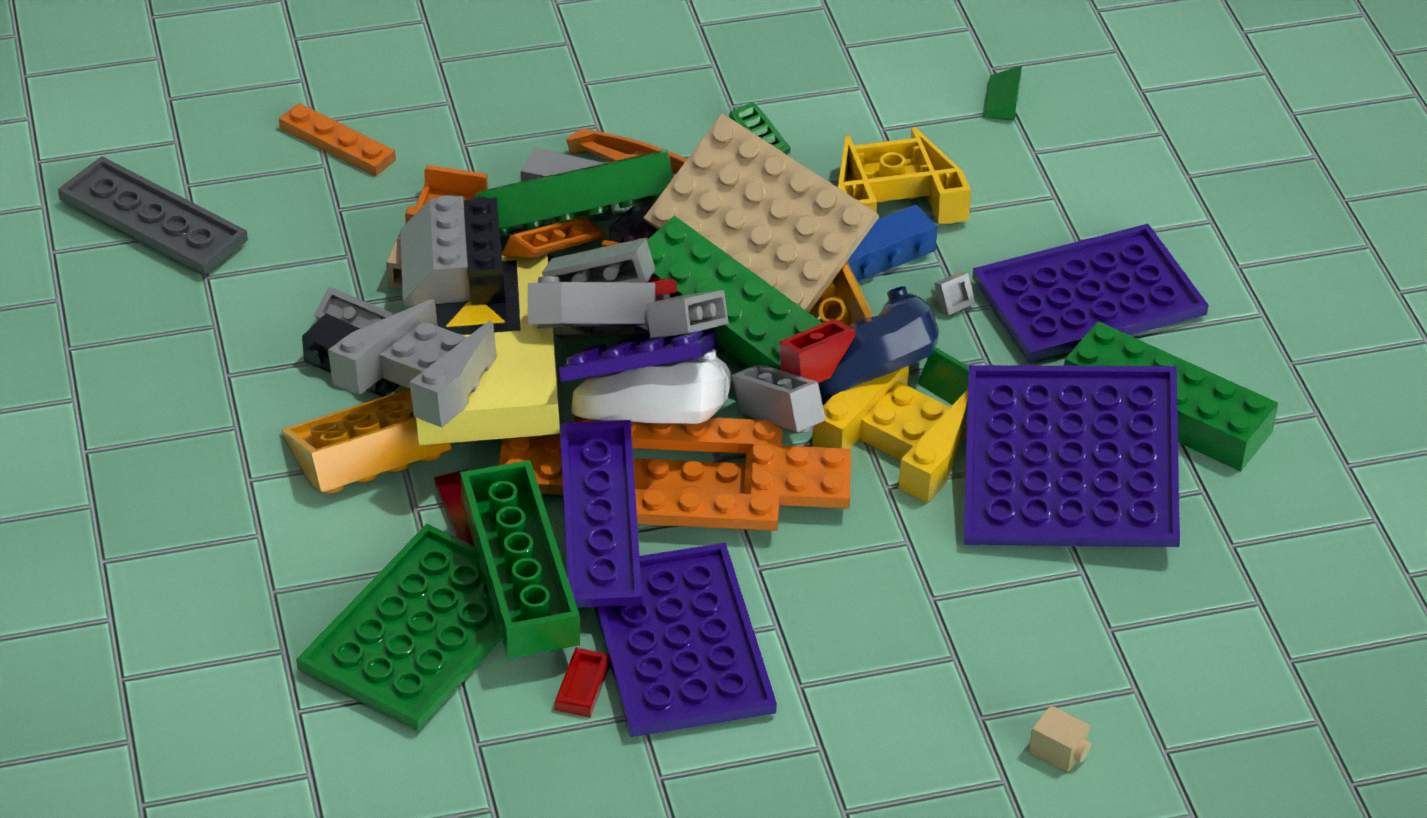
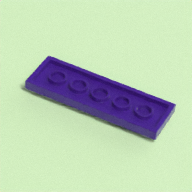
(600, 513)

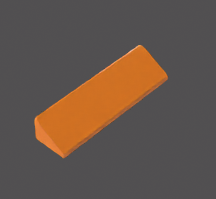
(552, 238)

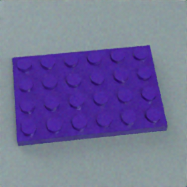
(1063, 291)
(633, 355)
(688, 647)

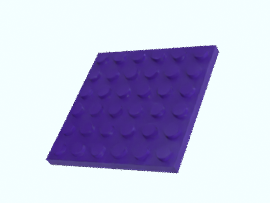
(1072, 456)

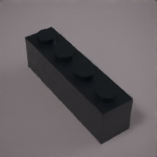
(484, 251)

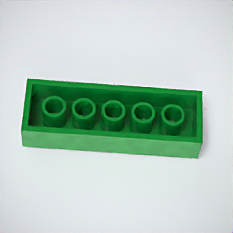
(581, 190)
(755, 310)
(1212, 411)
(520, 559)

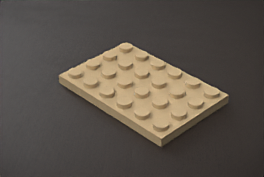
(765, 211)

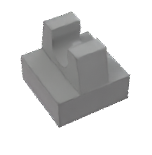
(953, 293)

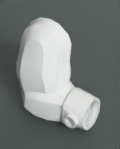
(658, 393)

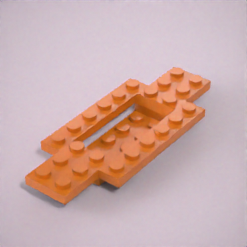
(707, 491)

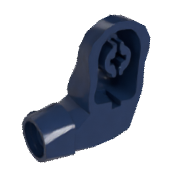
(886, 342)

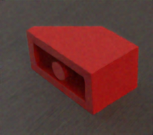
(816, 350)

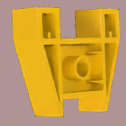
(904, 171)
(900, 424)

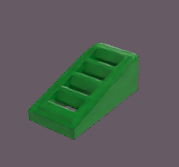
(752, 117)

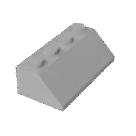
(435, 253)

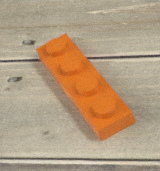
(337, 139)

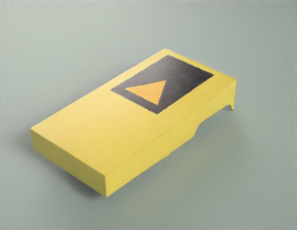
(521, 385)

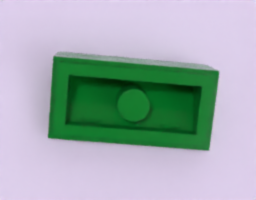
(1003, 94)
(945, 376)

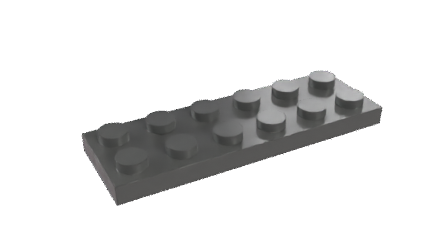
(153, 215)

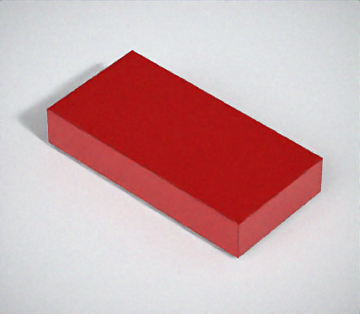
(582, 682)

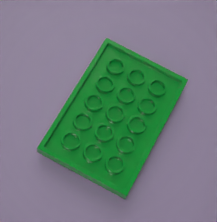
(410, 631)

